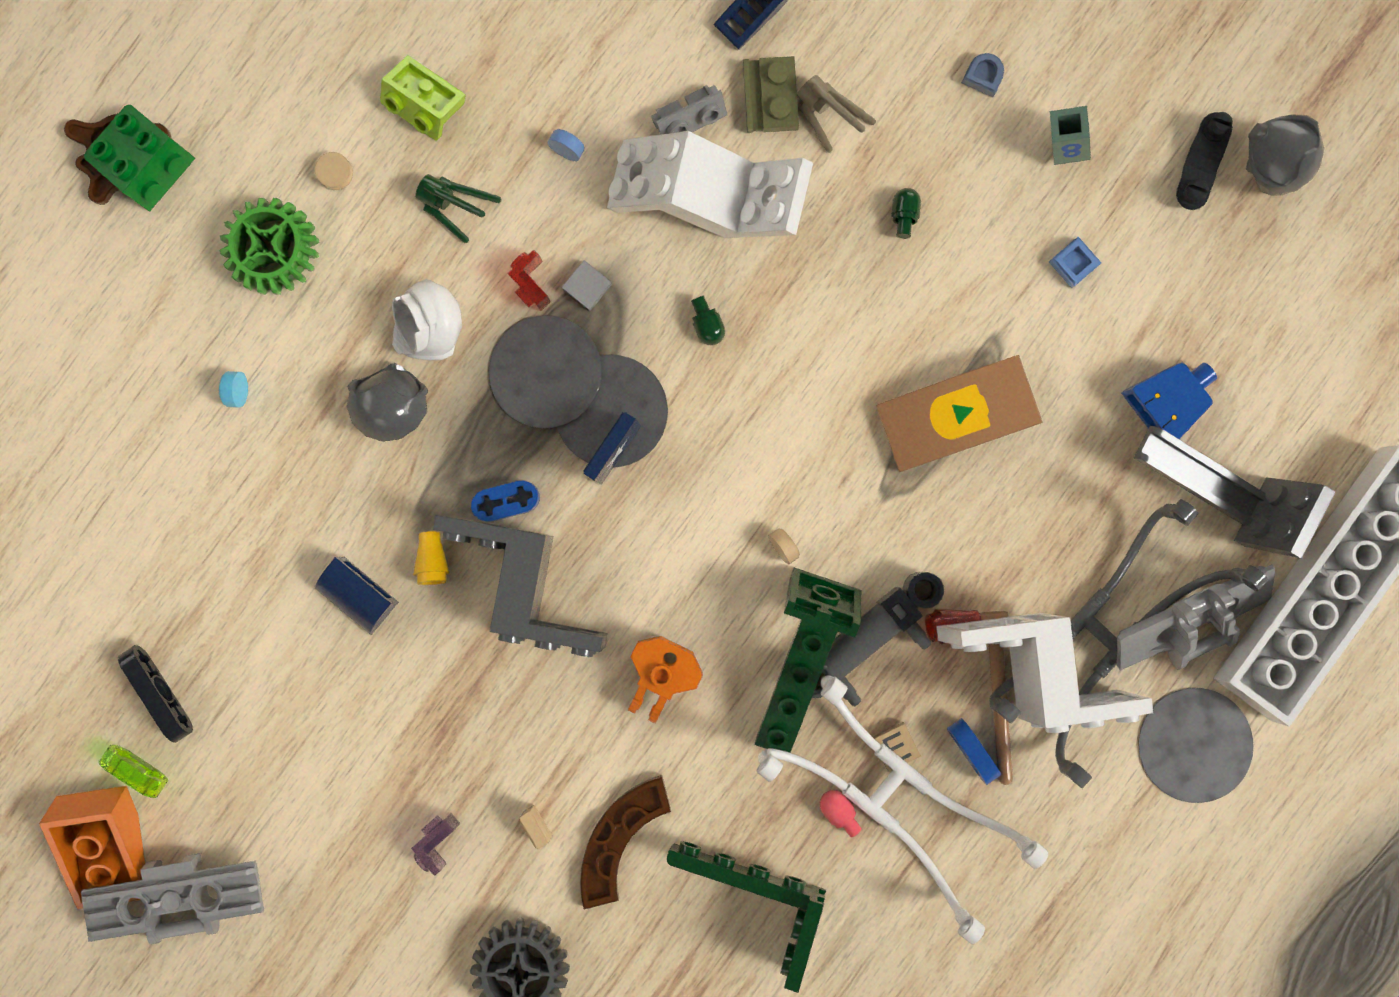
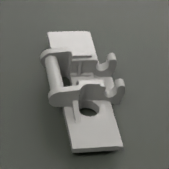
(1176, 628)
(173, 890)

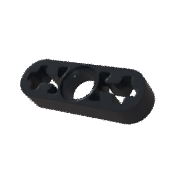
(155, 693)

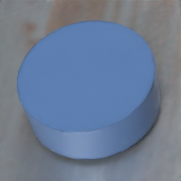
(566, 145)

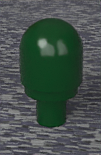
(905, 211)
(707, 322)

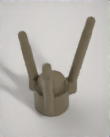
(819, 97)

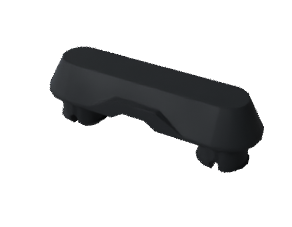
(1203, 160)

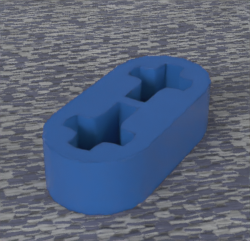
(508, 509)
(974, 751)

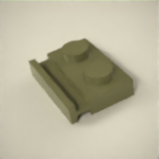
(771, 94)

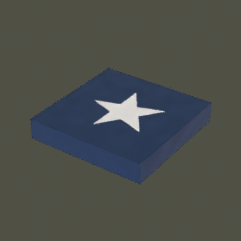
(612, 448)

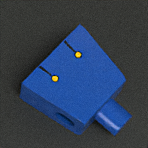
(1172, 397)

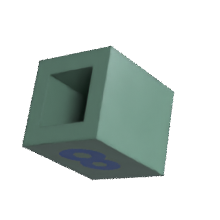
(1070, 135)

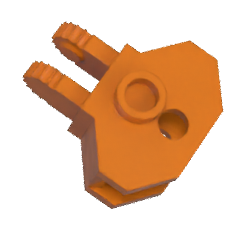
(662, 676)

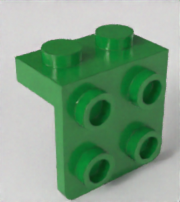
(138, 157)

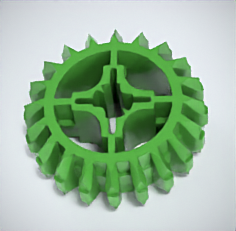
(280, 238)

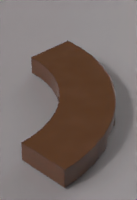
(611, 836)

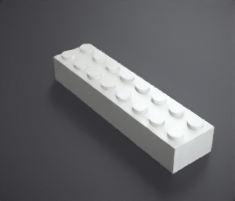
(1322, 598)

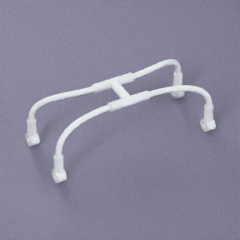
(833, 691)

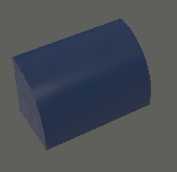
(355, 594)

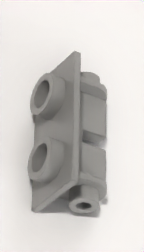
(703, 109)

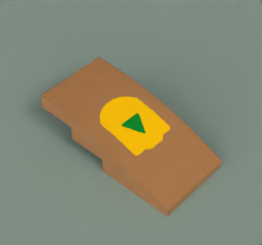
(959, 413)

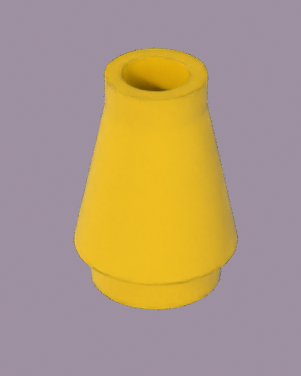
(430, 560)

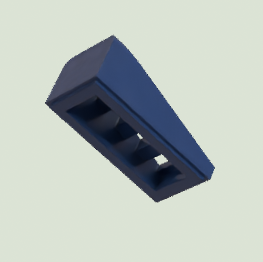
(749, 30)

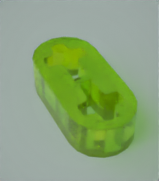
(133, 771)

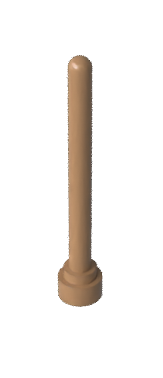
(1001, 726)

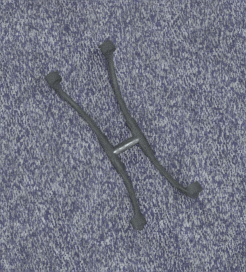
(1185, 514)

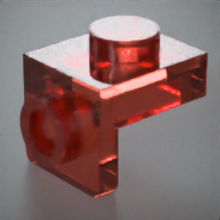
(528, 290)

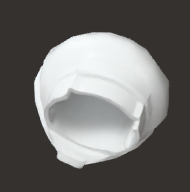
(426, 322)

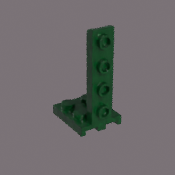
(823, 611)
(760, 882)

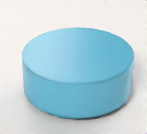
(233, 389)

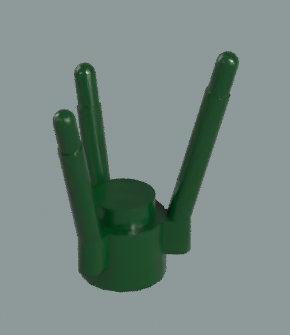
(438, 194)

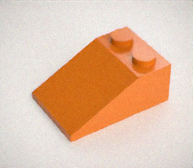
(95, 839)

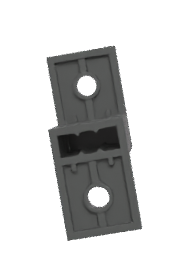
(522, 586)

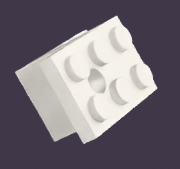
(709, 186)
(1046, 672)

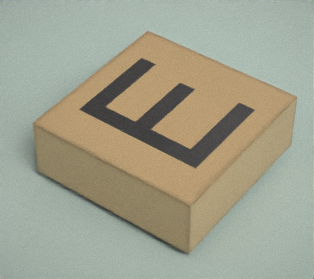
(900, 742)

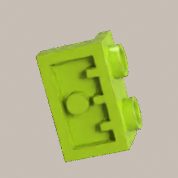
(420, 97)

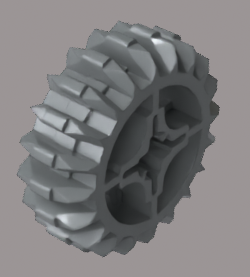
(534, 967)

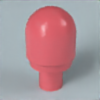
(839, 811)

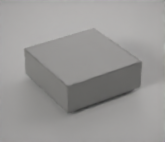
(586, 285)

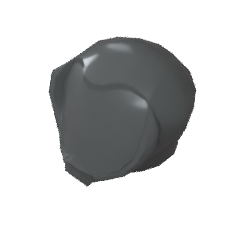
(1285, 153)
(387, 403)

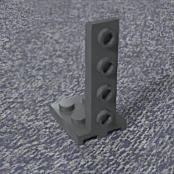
(1273, 518)

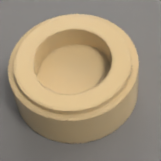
(333, 171)
(784, 546)

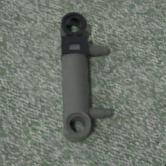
(891, 615)

